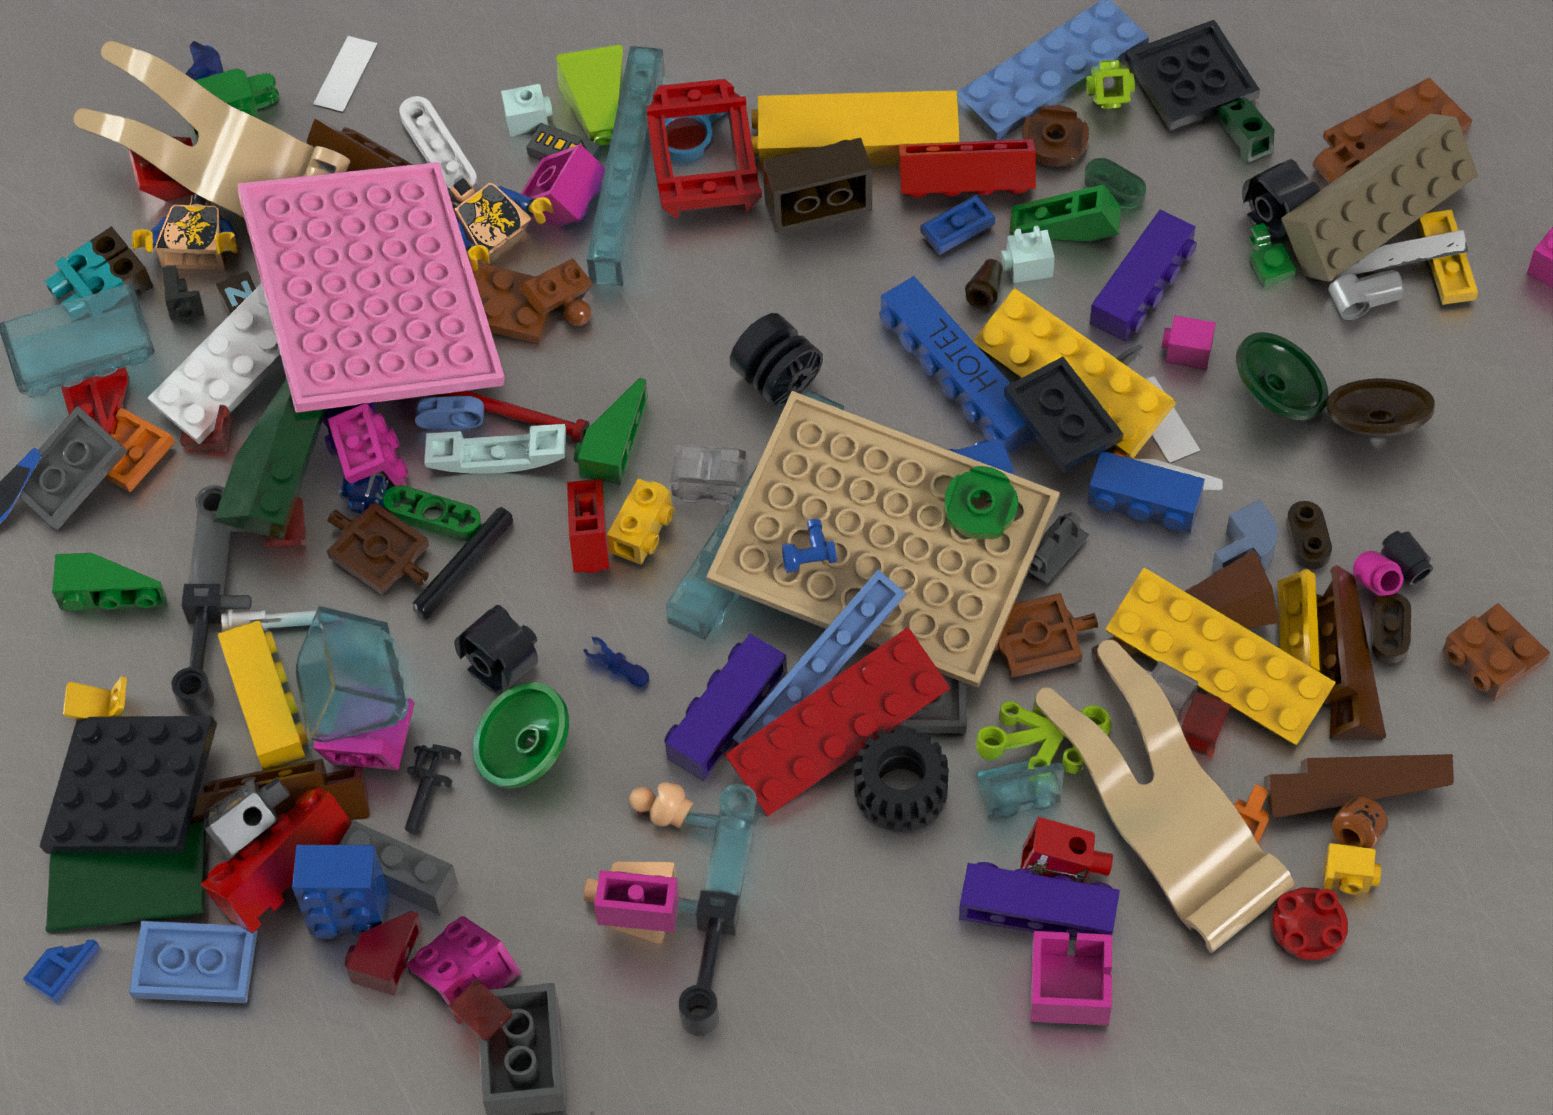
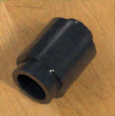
(1409, 555)

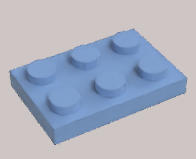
(193, 962)

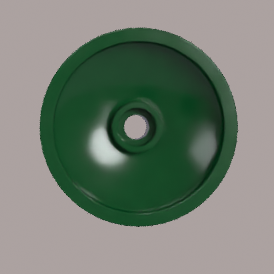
(1281, 376)

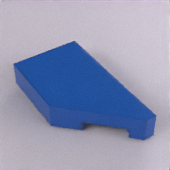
(59, 968)

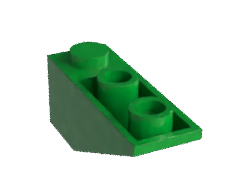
(96, 582)

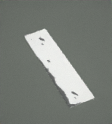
(1411, 252)

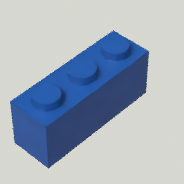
(1145, 491)

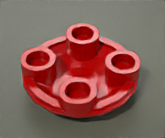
(1310, 923)

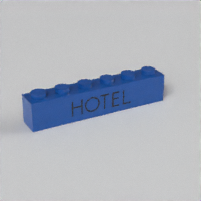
(954, 361)

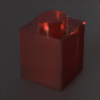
(1205, 723)

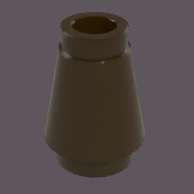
(984, 285)

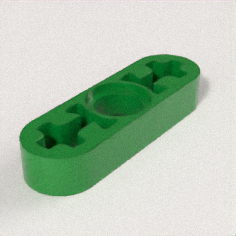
(423, 500)

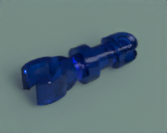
(617, 663)

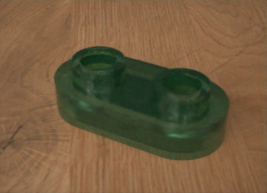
(1117, 180)

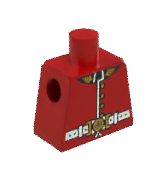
(1063, 851)

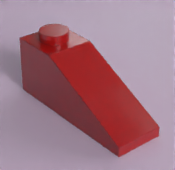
(587, 526)

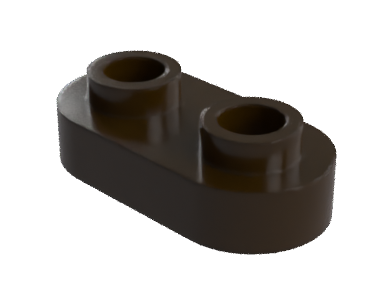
(1308, 532)
(1391, 630)

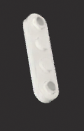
(436, 141)

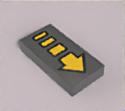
(551, 140)

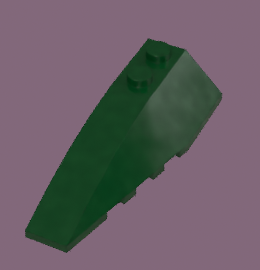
(270, 468)

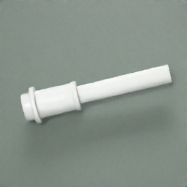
(290, 619)

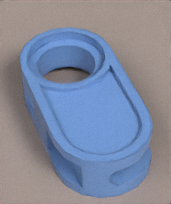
(449, 413)

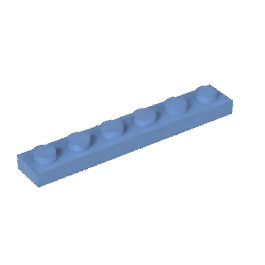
(830, 651)

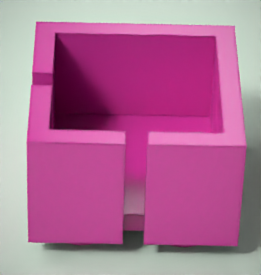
(1069, 986)

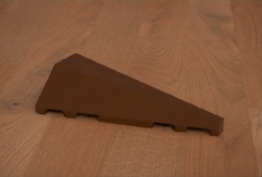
(1236, 591)

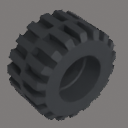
(906, 752)

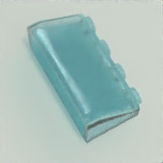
(77, 340)
(348, 677)

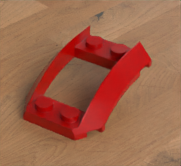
(711, 188)

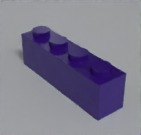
(1143, 275)
(725, 706)
(1036, 902)

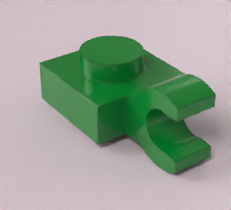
(1268, 261)

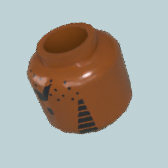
(1360, 823)

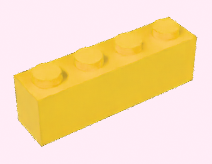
(262, 696)

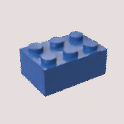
(340, 889)

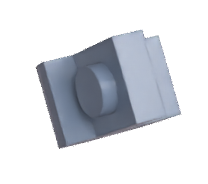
(1248, 530)

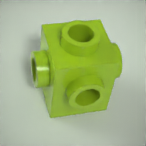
(1120, 91)

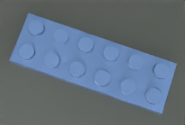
(1049, 68)

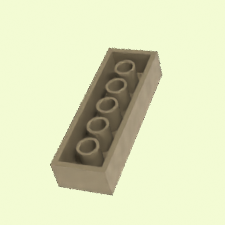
(1380, 197)

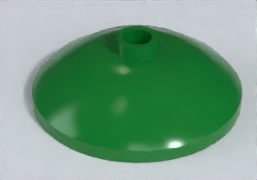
(521, 735)

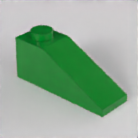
(1071, 216)
(612, 437)

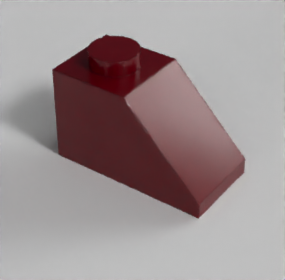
(383, 953)

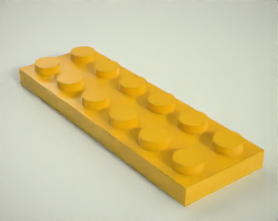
(1029, 337)
(1220, 656)

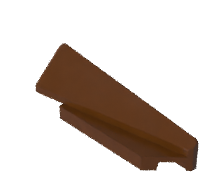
(1347, 661)
(1336, 780)

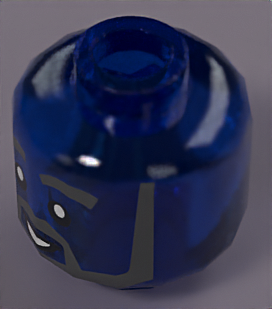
(363, 492)

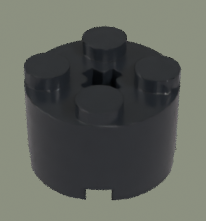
(1276, 194)
(497, 649)

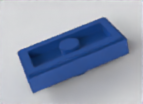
(957, 224)

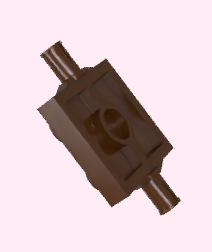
(377, 548)

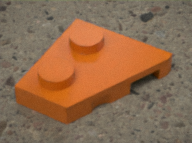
(145, 448)

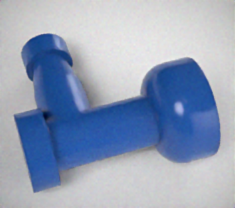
(819, 552)

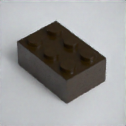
(818, 184)

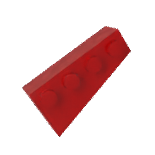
(266, 865)

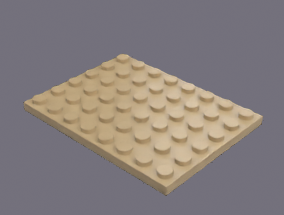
(885, 512)

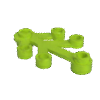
(993, 741)

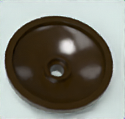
(1380, 407)

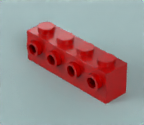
(967, 167)

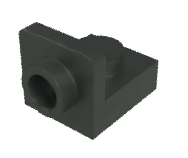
(180, 301)

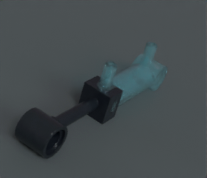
(719, 901)

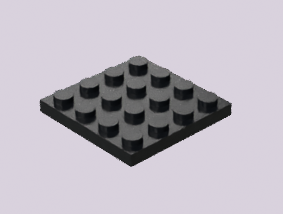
(129, 785)

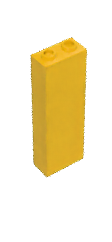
(880, 118)

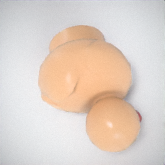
(667, 808)

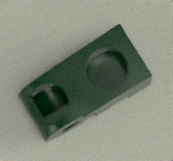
(1247, 129)

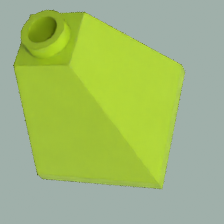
(592, 88)

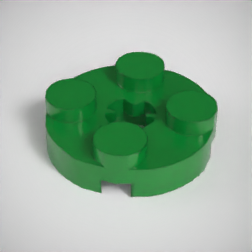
(983, 523)

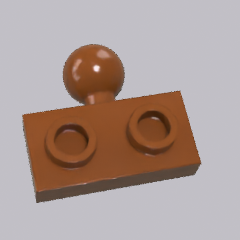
(558, 288)

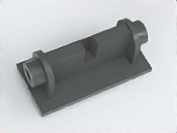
(1057, 547)

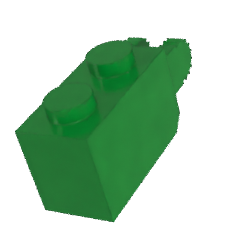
(242, 91)

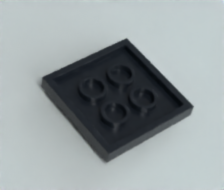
(1191, 74)

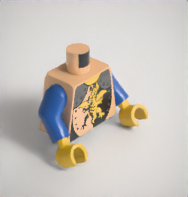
(493, 217)
(190, 237)

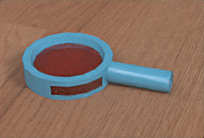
(690, 136)

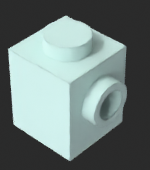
(525, 109)

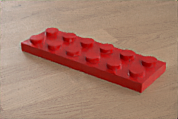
(837, 721)

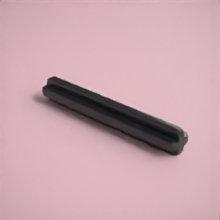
(462, 562)

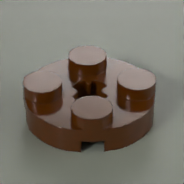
(1071, 129)

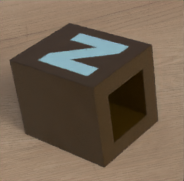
(235, 290)

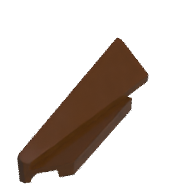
(359, 149)
(345, 785)

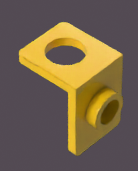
(89, 701)

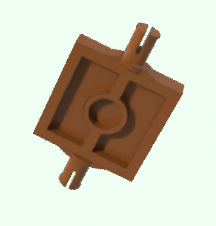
(1042, 636)

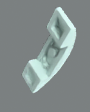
(495, 454)

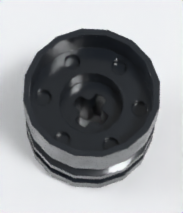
(775, 359)

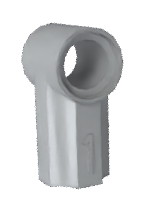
(1356, 296)

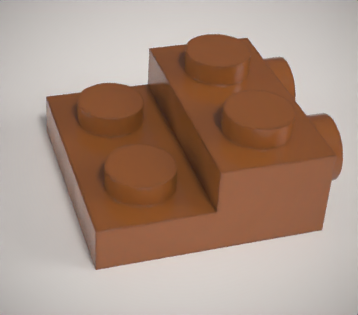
(1494, 651)

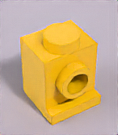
(1350, 869)

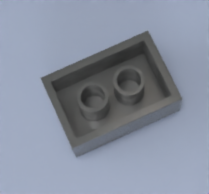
(524, 1057)

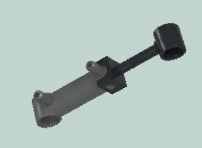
(204, 599)

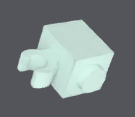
(1029, 255)

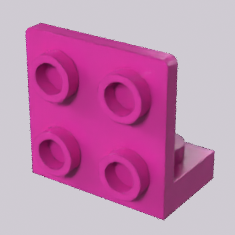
(366, 445)
(371, 749)
(461, 957)

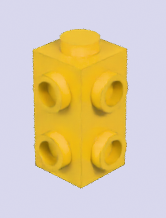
(640, 521)

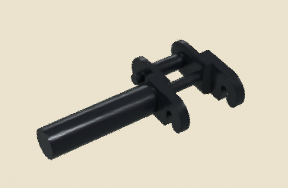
(427, 782)

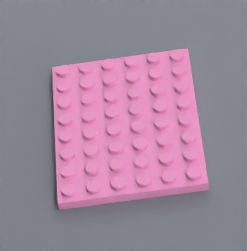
(369, 286)

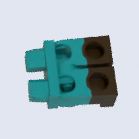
(98, 267)

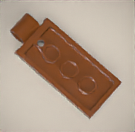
(1377, 126)
(506, 306)

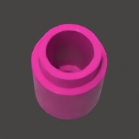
(1378, 573)

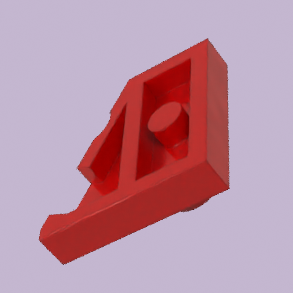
(99, 397)

